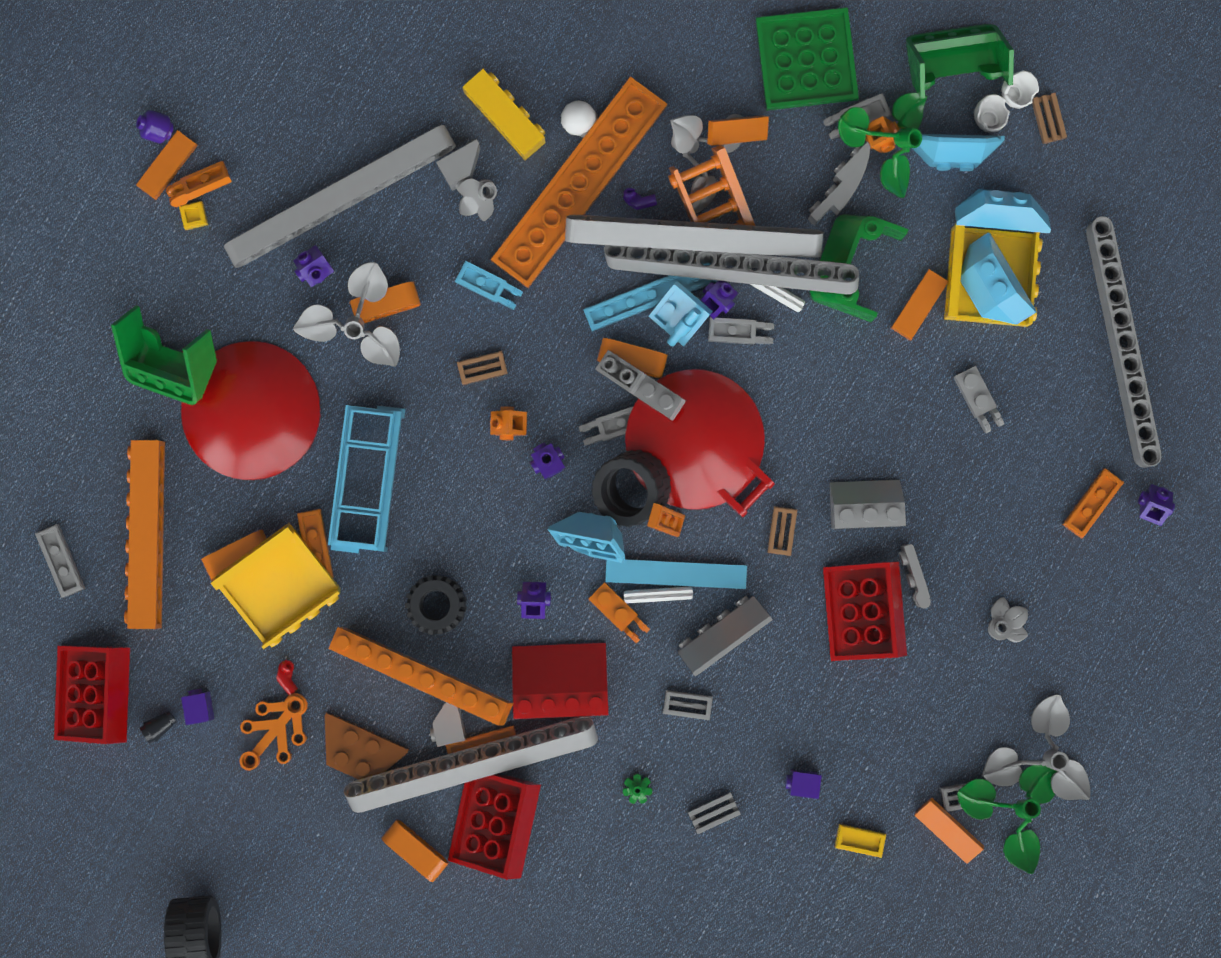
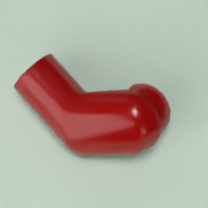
(284, 676)

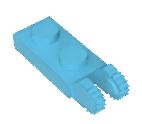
(486, 284)

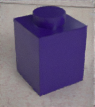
(197, 707)
(803, 783)

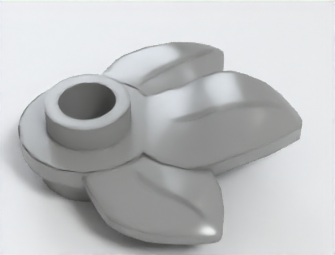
(474, 200)
(1011, 620)

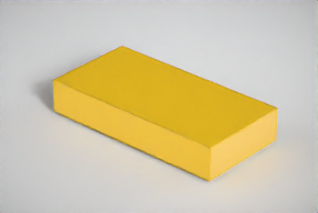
(860, 840)

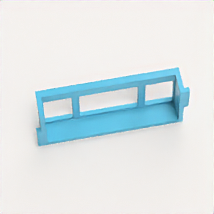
(391, 448)

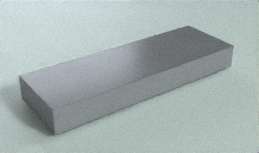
(60, 560)

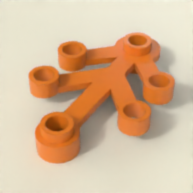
(277, 728)

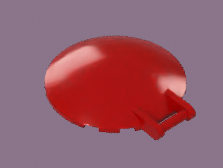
(254, 412)
(709, 446)

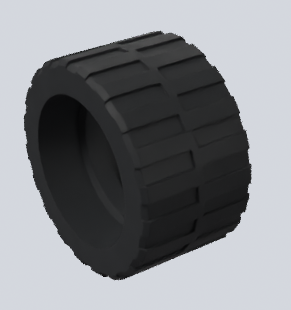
(606, 494)
(192, 928)

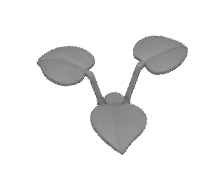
(686, 141)
(380, 345)
(1071, 779)

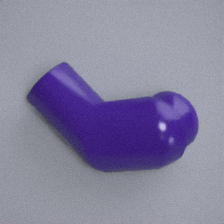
(638, 202)

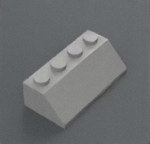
(724, 635)

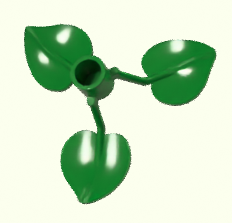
(908, 112)
(1024, 847)

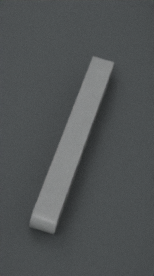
(339, 196)
(693, 236)
(741, 272)
(1119, 353)
(471, 764)

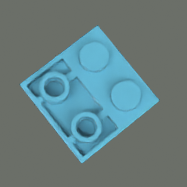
(680, 314)

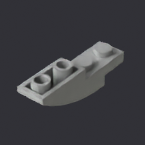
(847, 178)
(640, 385)

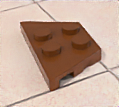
(357, 749)

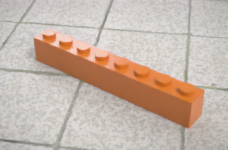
(145, 534)
(421, 676)

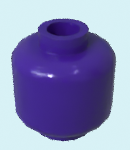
(154, 126)

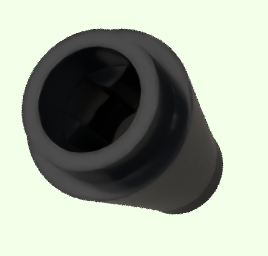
(158, 726)

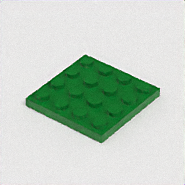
(806, 59)

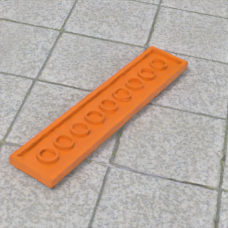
(579, 181)

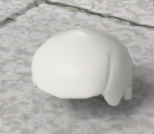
(1022, 91)
(991, 113)
(578, 118)

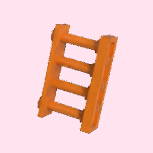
(728, 181)

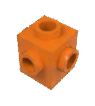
(880, 143)
(508, 423)

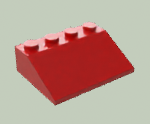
(865, 611)
(559, 680)
(92, 694)
(495, 825)

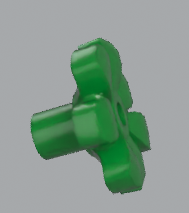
(636, 783)

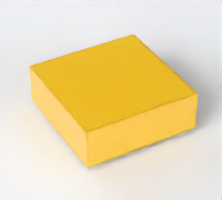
(193, 215)

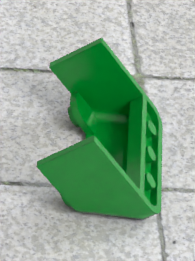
(959, 52)
(841, 248)
(160, 368)

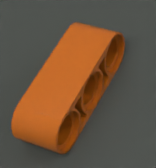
(397, 299)
(646, 360)
(224, 557)
(414, 850)

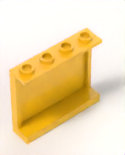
(1020, 253)
(277, 585)

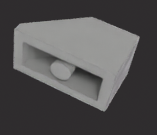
(460, 164)
(448, 726)

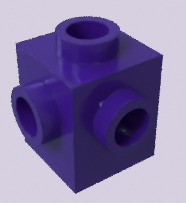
(312, 266)
(719, 297)
(547, 469)
(1156, 504)
(533, 600)

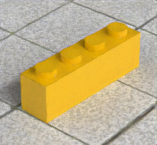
(504, 114)

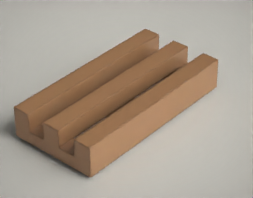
(1057, 116)
(501, 363)
(787, 552)

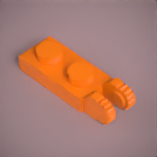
(198, 184)
(617, 610)

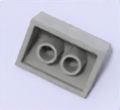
(867, 504)

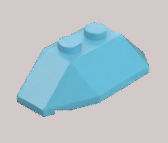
(957, 150)
(1002, 211)
(993, 283)
(590, 535)

